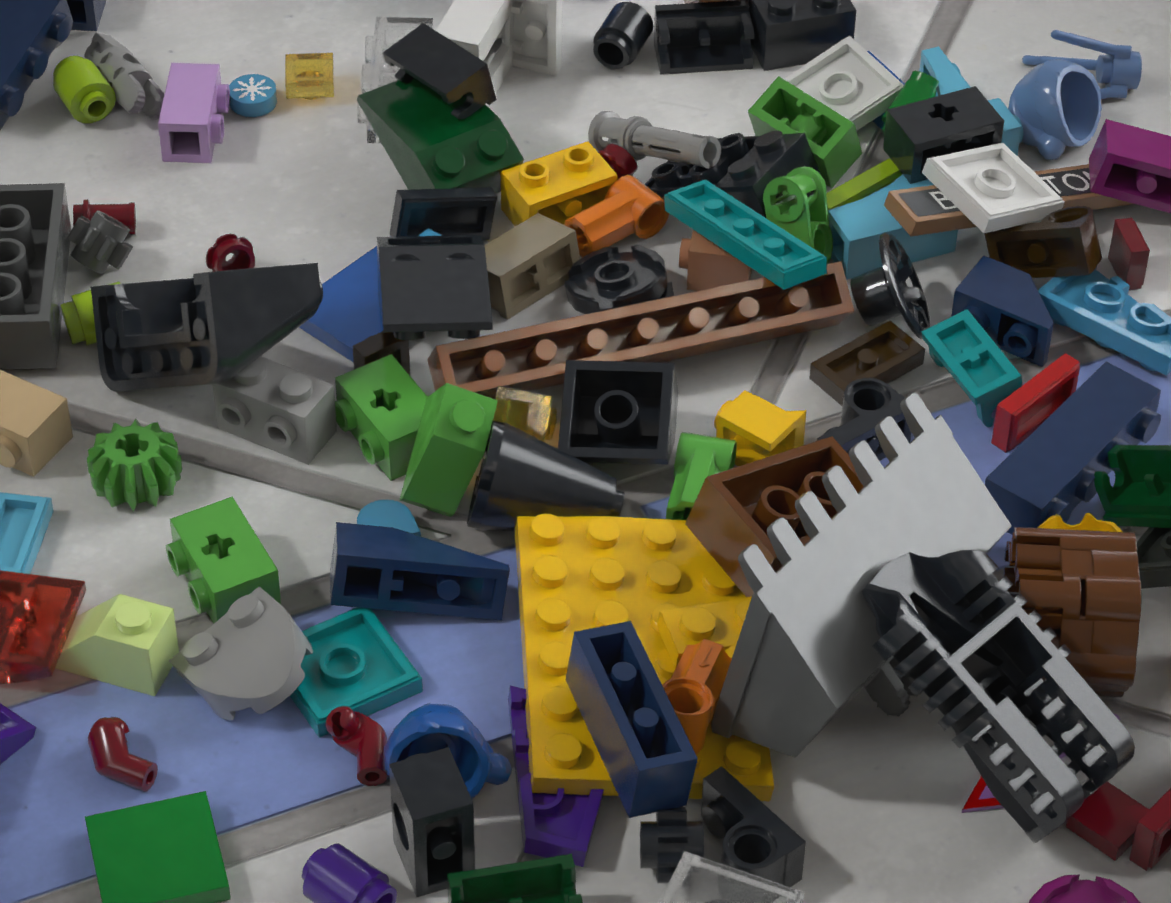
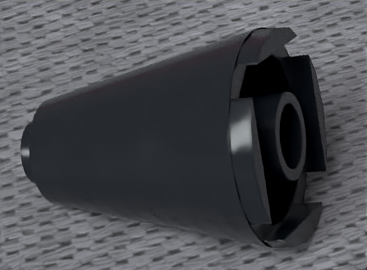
(534, 478)

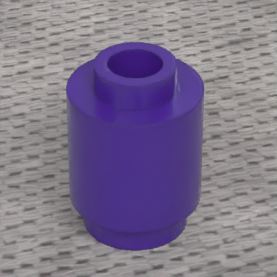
(344, 877)

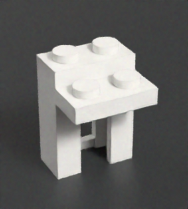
(508, 34)

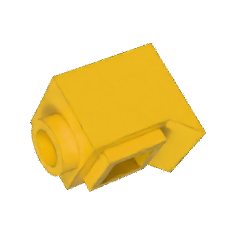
(759, 427)

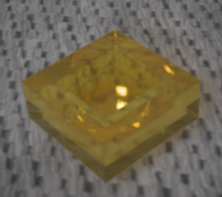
(309, 75)

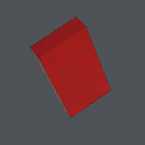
(1034, 402)

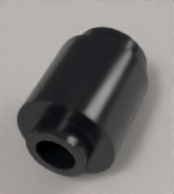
(622, 35)

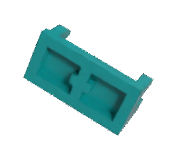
(973, 362)

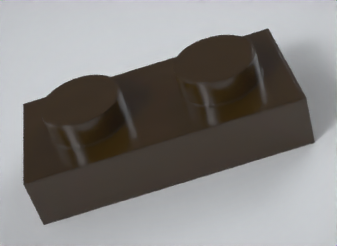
(878, 354)

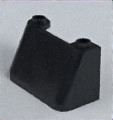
(200, 325)

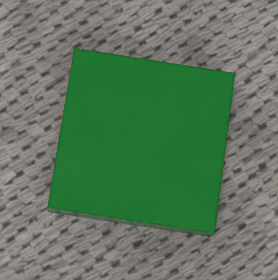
(158, 853)

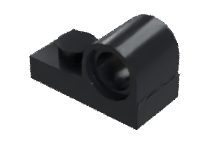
(863, 407)
(752, 833)

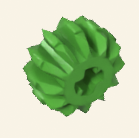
(134, 464)

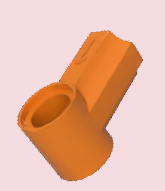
(625, 210)
(697, 688)

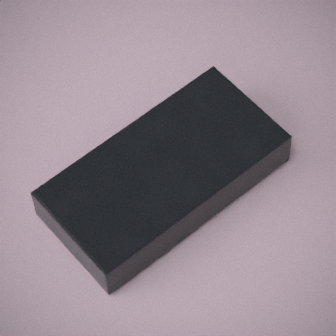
(444, 211)

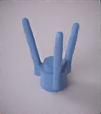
(1117, 70)

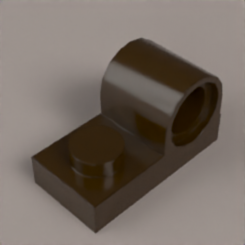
(1055, 247)

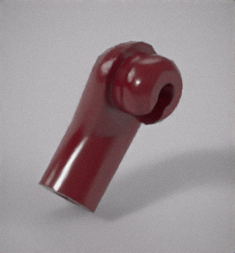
(362, 739)
(112, 756)

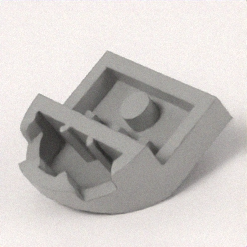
(246, 657)

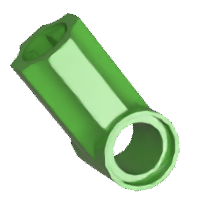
(694, 461)

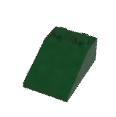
(432, 145)

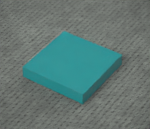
(353, 667)

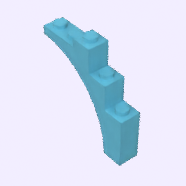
(860, 223)

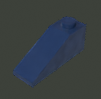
(413, 574)

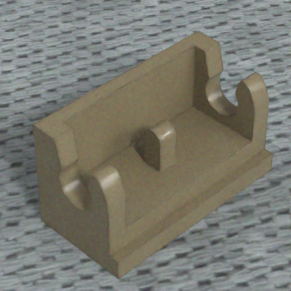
(529, 263)

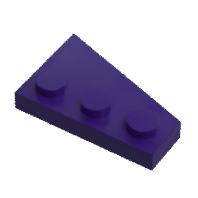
(549, 822)

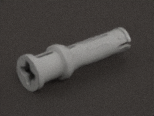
(644, 140)

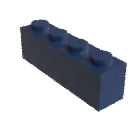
(1059, 459)

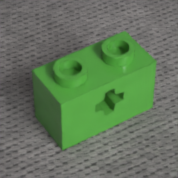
(829, 134)
(382, 412)
(220, 557)

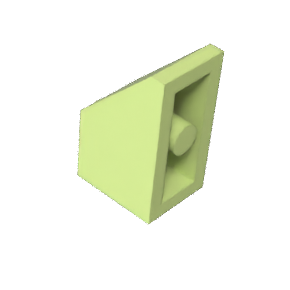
(122, 644)

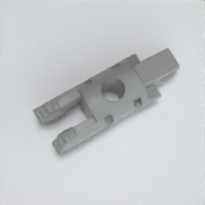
(126, 76)

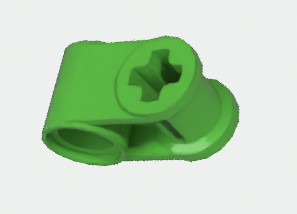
(798, 214)

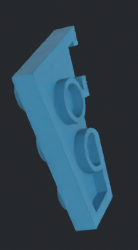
(1111, 317)

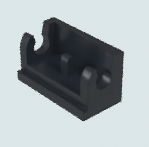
(703, 37)
(443, 68)

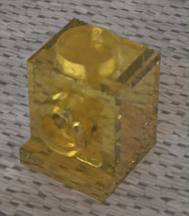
(526, 411)

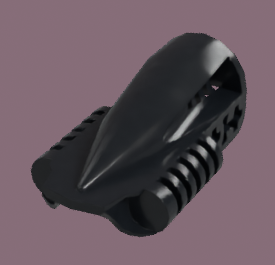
(984, 672)

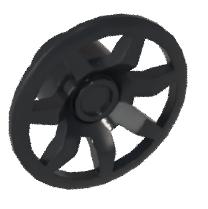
(884, 293)

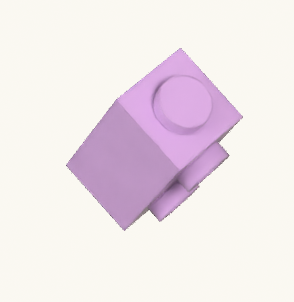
(192, 112)

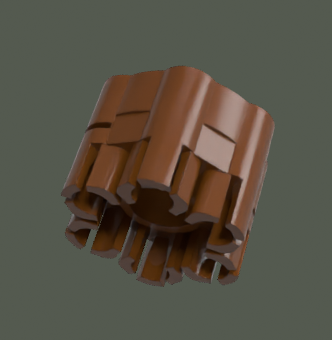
(1088, 595)

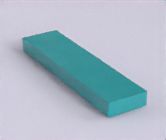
(745, 234)

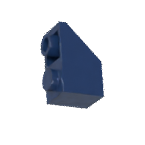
(1007, 309)

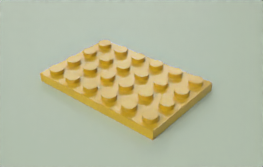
(600, 574)

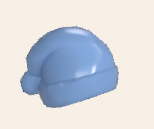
(1057, 106)

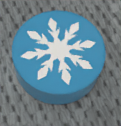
(253, 95)

